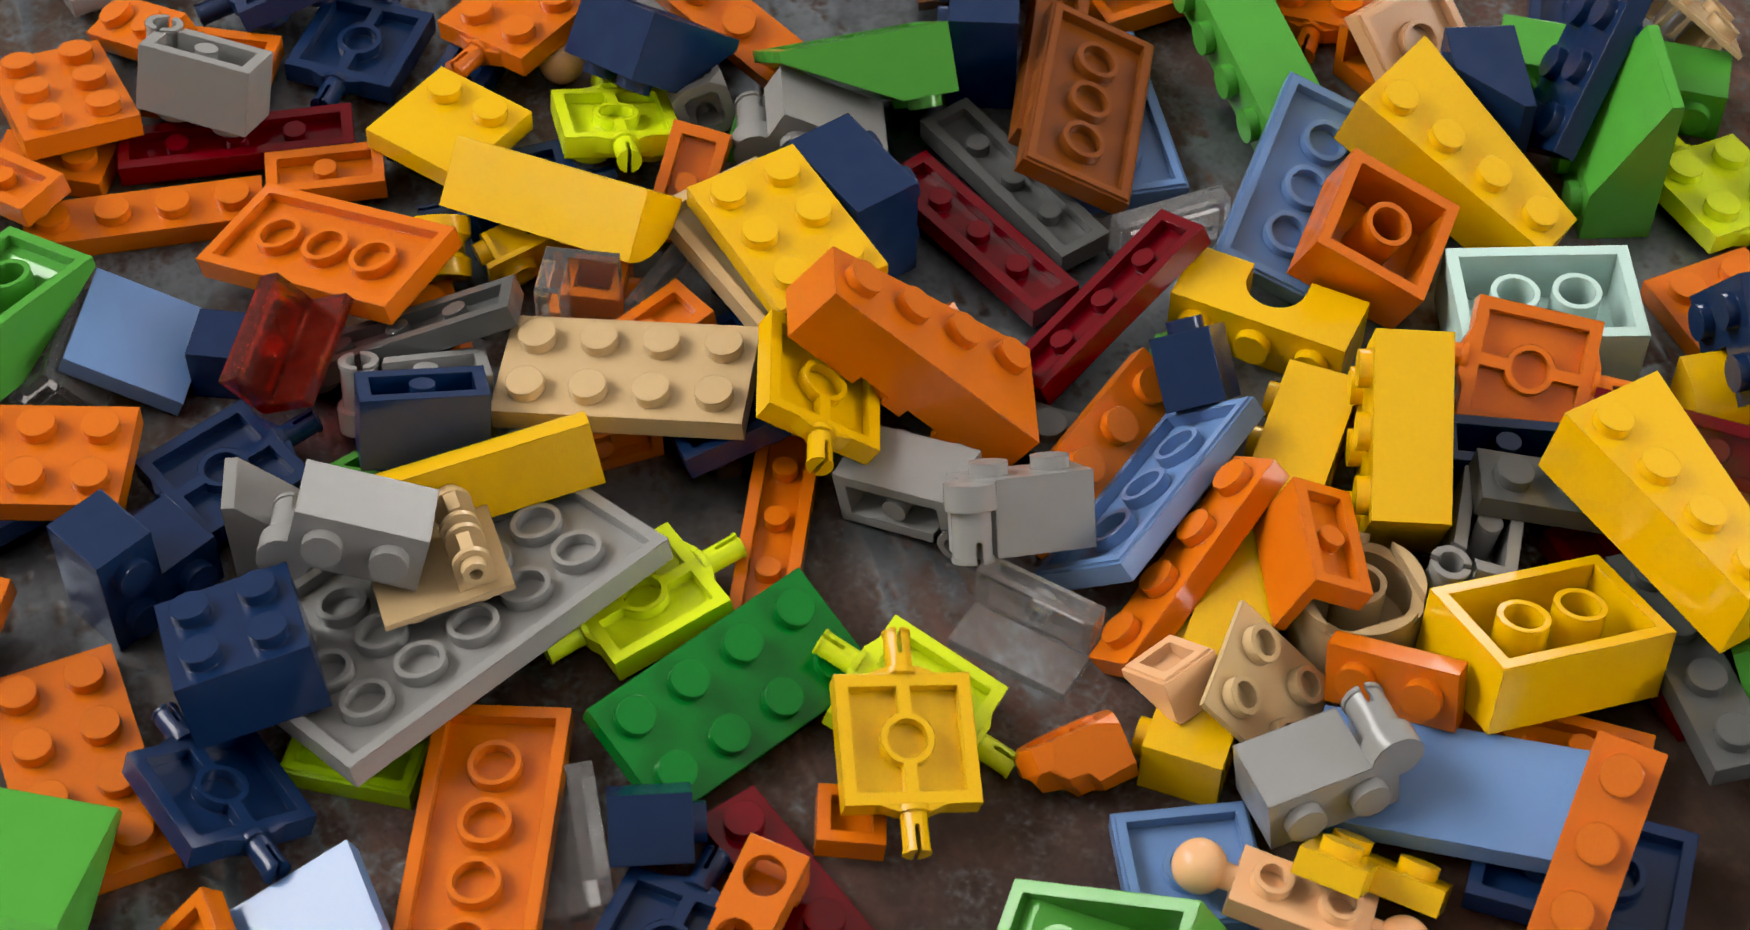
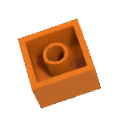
(1374, 237)

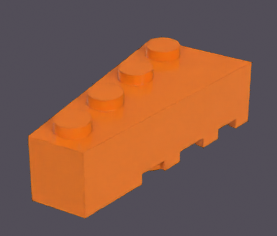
(917, 354)

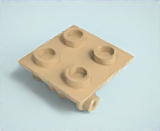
(1698, 24)
(460, 567)
(1260, 679)

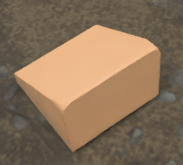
(1173, 676)

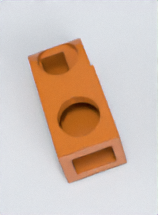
(761, 892)

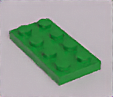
(724, 693)

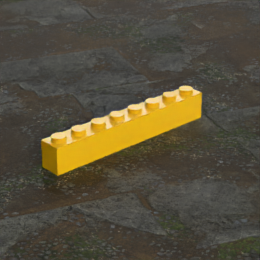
(1307, 439)

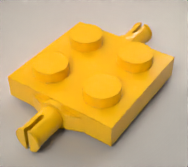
(813, 400)
(905, 743)

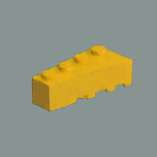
(1443, 137)
(1661, 500)

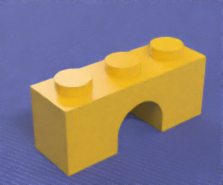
(1318, 330)

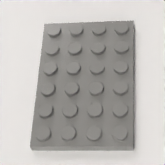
(408, 682)

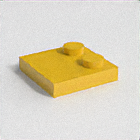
(426, 123)

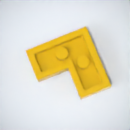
(1349, 866)

